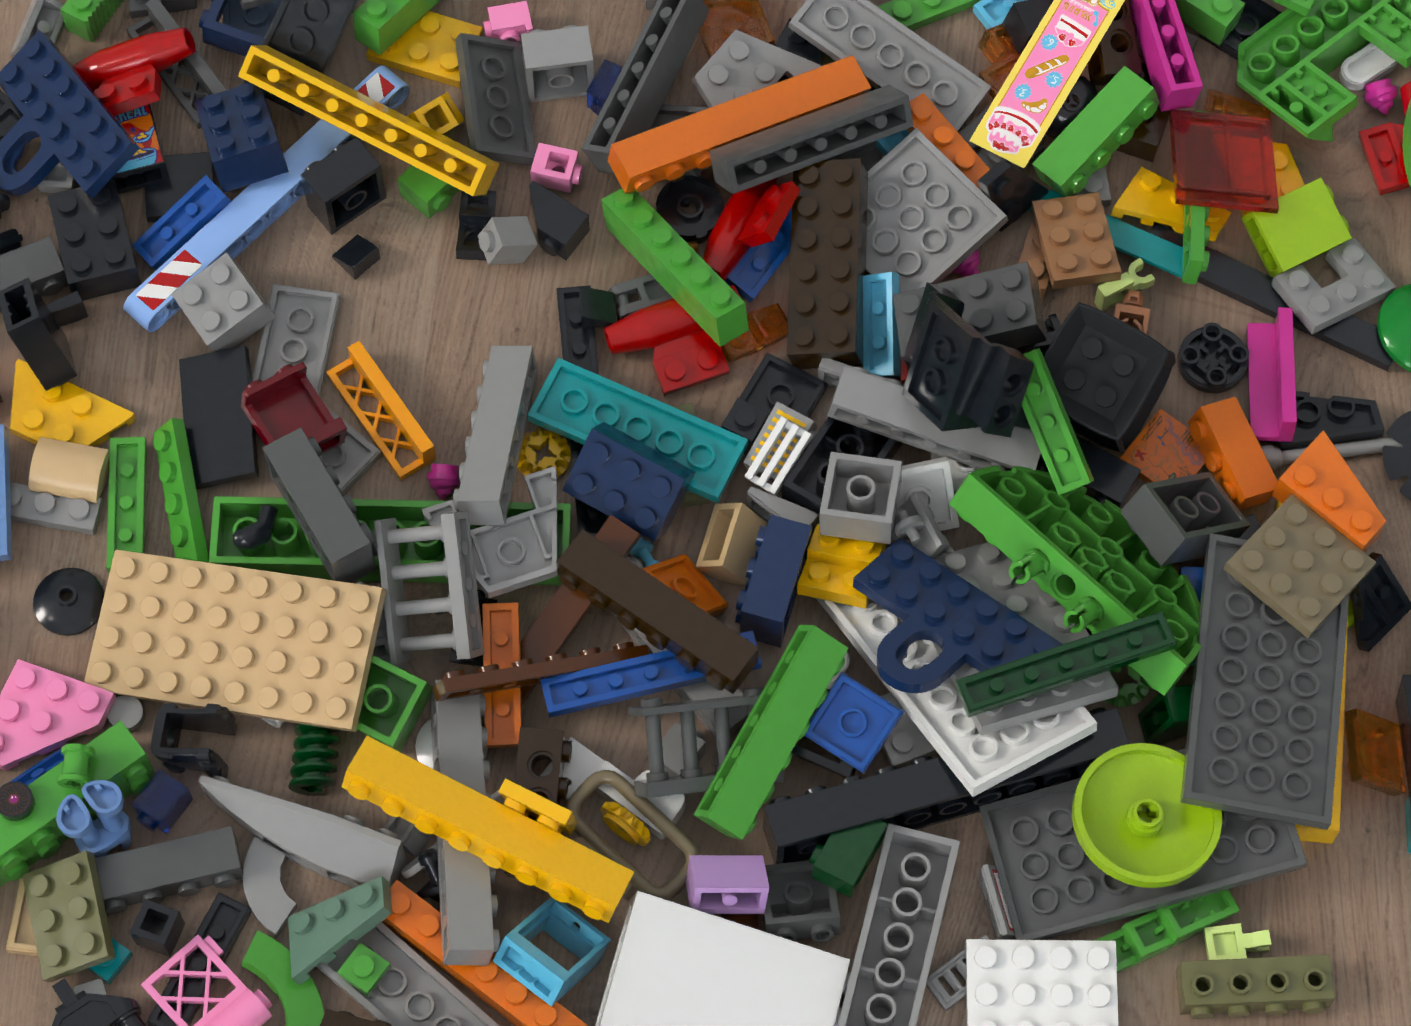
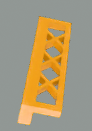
(392, 404)

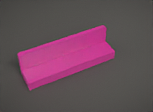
(1272, 378)

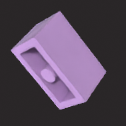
(727, 884)

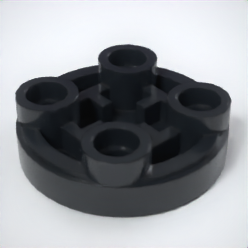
(1212, 359)

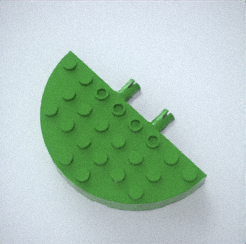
(1083, 559)

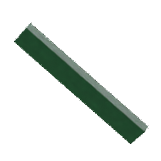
(1065, 664)

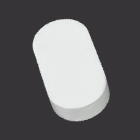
(1365, 67)

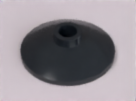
(69, 616)

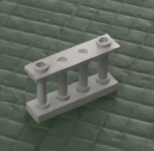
(461, 576)

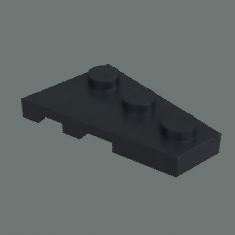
(1340, 418)

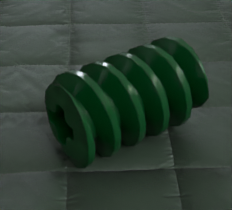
(312, 760)

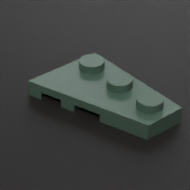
(332, 923)

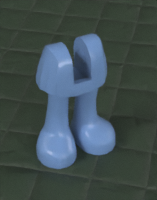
(107, 830)

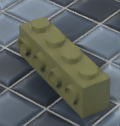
(1255, 985)

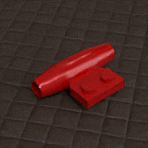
(128, 72)
(1385, 151)
(748, 221)
(682, 349)

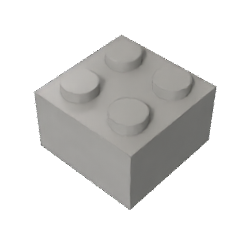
(557, 62)
(223, 304)
(860, 497)

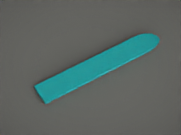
(1141, 244)

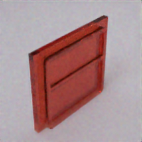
(1223, 161)

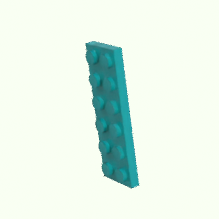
(579, 400)

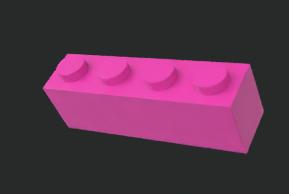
(1166, 53)

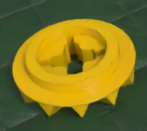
(537, 440)
(624, 824)

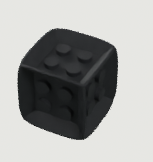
(1107, 375)

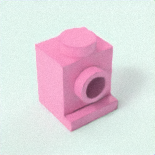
(508, 21)
(556, 168)

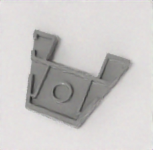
(746, 66)
(522, 548)

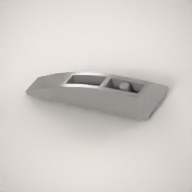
(312, 838)

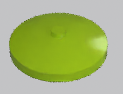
(1134, 821)

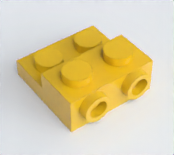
(833, 565)

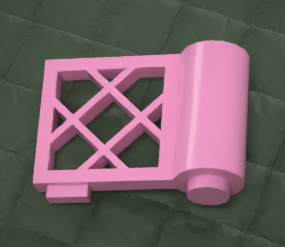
(236, 1009)

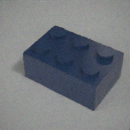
(241, 136)
(628, 481)
(773, 579)

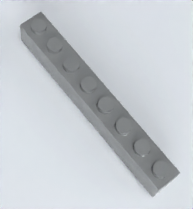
(463, 878)

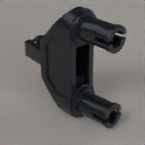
(94, 1009)

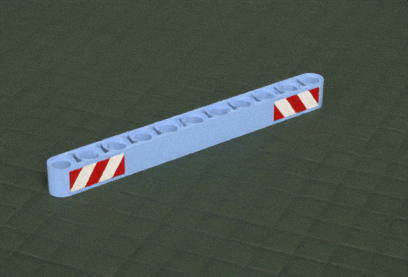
(251, 210)

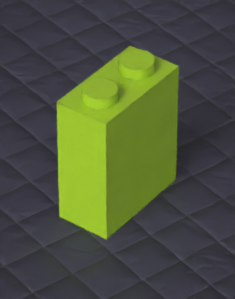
(1300, 230)

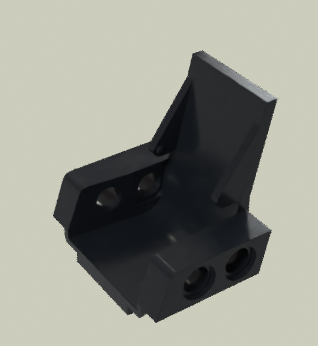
(959, 374)

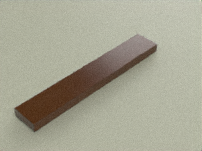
(569, 607)

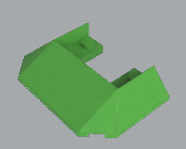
(1291, 57)

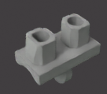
(917, 526)

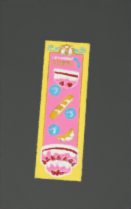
(1044, 77)

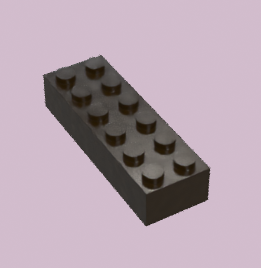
(828, 264)

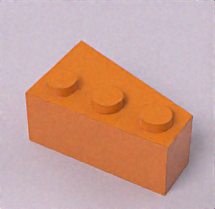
(1332, 491)

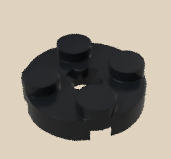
(683, 193)

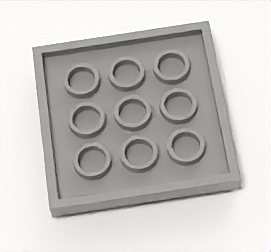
(924, 214)

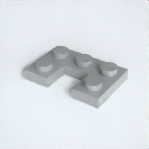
(1359, 287)

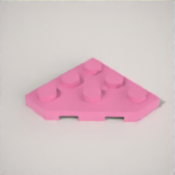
(45, 711)

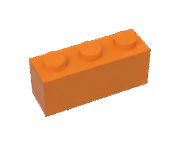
(1233, 453)

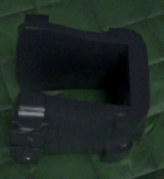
(167, 732)

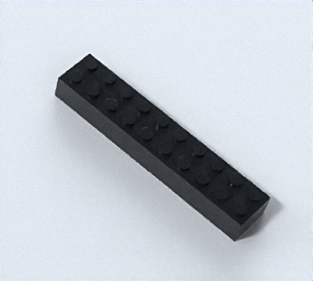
(918, 794)

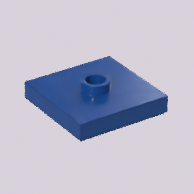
(853, 723)

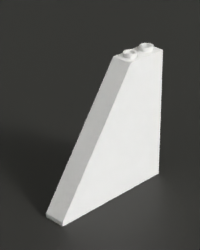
(714, 972)

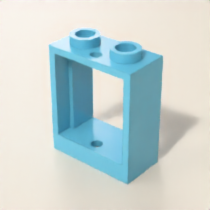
(537, 969)

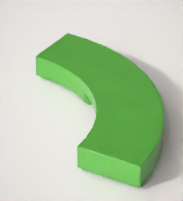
(272, 964)

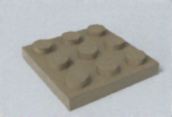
(1299, 565)

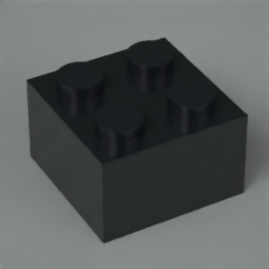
(343, 185)

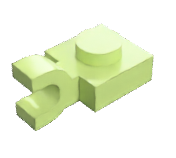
(1113, 291)
(1231, 943)

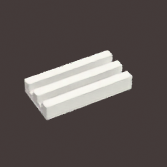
(766, 449)

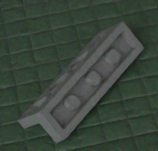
(194, 64)

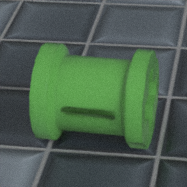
(75, 765)

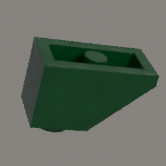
(1166, 716)
(847, 856)

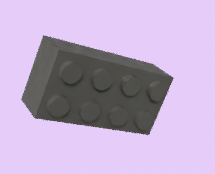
(998, 305)
(320, 506)

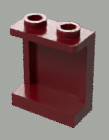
(288, 403)

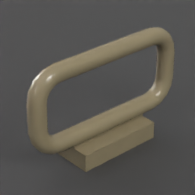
(591, 839)

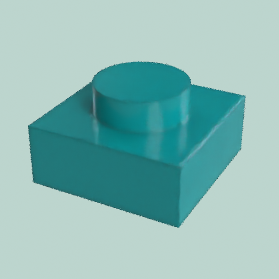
(110, 969)

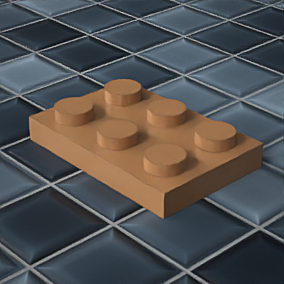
(1076, 240)

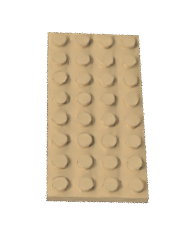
(236, 639)

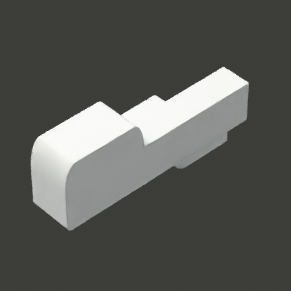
(586, 762)

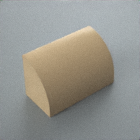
(69, 469)
(729, 543)

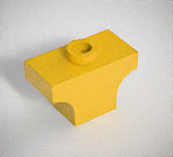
(439, 114)

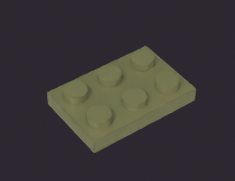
(68, 916)

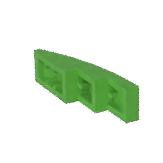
(1168, 927)

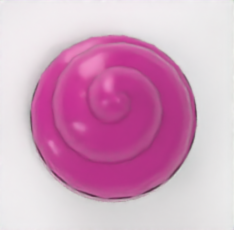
(1380, 95)
(969, 266)
(443, 479)

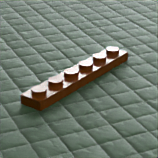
(527, 673)

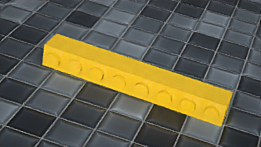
(368, 120)
(486, 829)

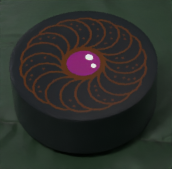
(16, 801)

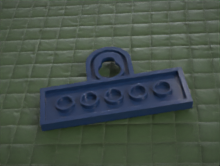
(66, 117)
(946, 611)

